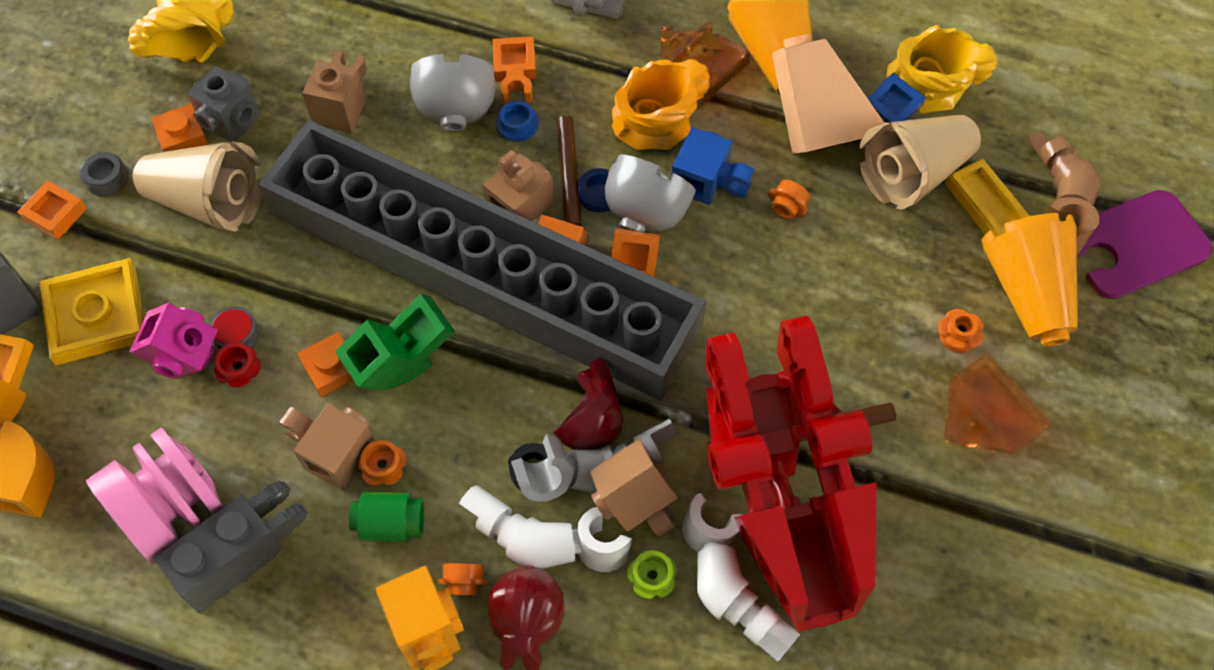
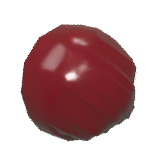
(597, 416)
(524, 614)

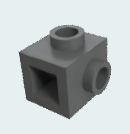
(224, 103)

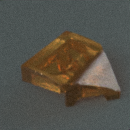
(716, 52)
(990, 410)

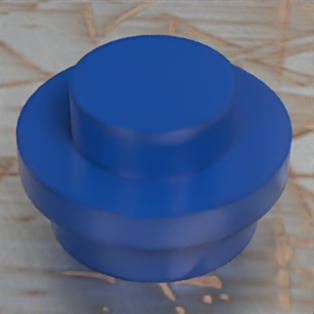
(517, 121)

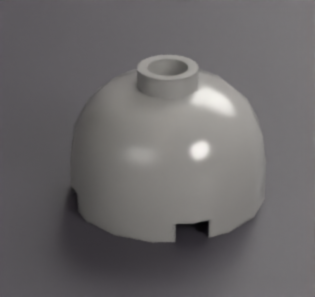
(452, 91)
(645, 196)

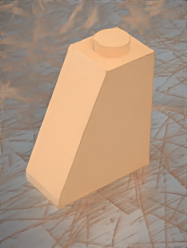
(820, 96)

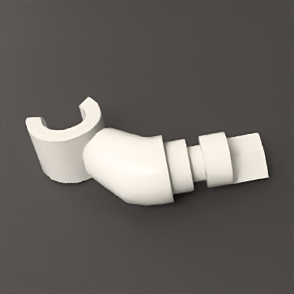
(545, 543)
(724, 587)

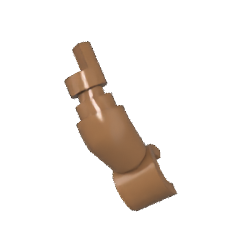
(1075, 183)

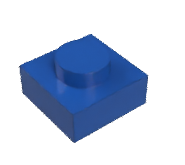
(896, 100)

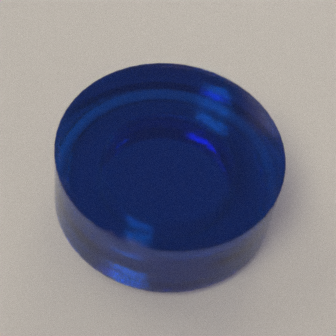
(592, 190)

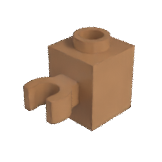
(336, 92)
(520, 186)
(330, 443)
(634, 489)

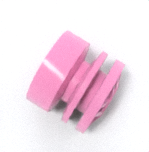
(155, 495)

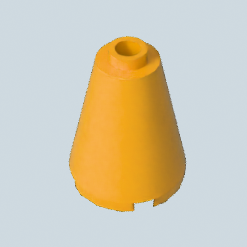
(766, 25)
(1039, 274)

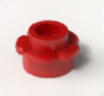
(235, 354)

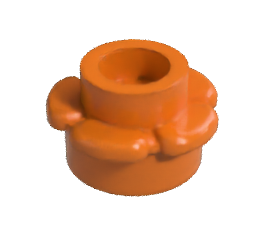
(789, 199)
(955, 339)
(381, 451)
(463, 578)

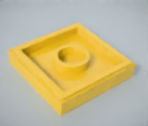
(91, 311)

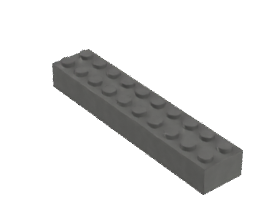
(485, 258)

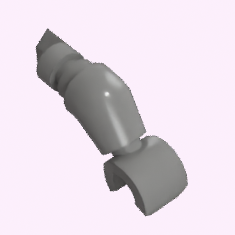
(561, 471)

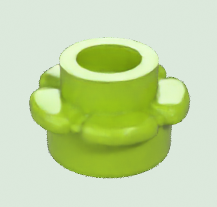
(652, 561)

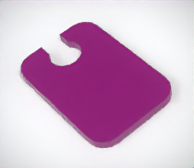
(1149, 241)

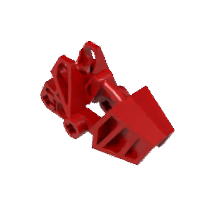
(810, 553)

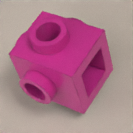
(174, 341)

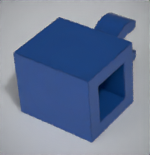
(706, 166)

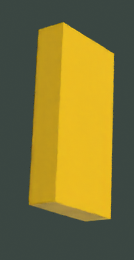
(985, 197)

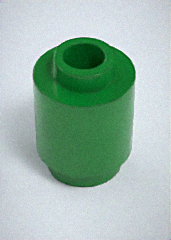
(387, 517)

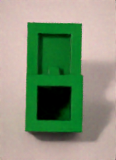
(395, 353)

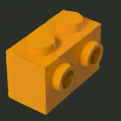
(421, 619)

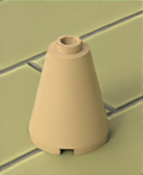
(916, 156)
(204, 182)

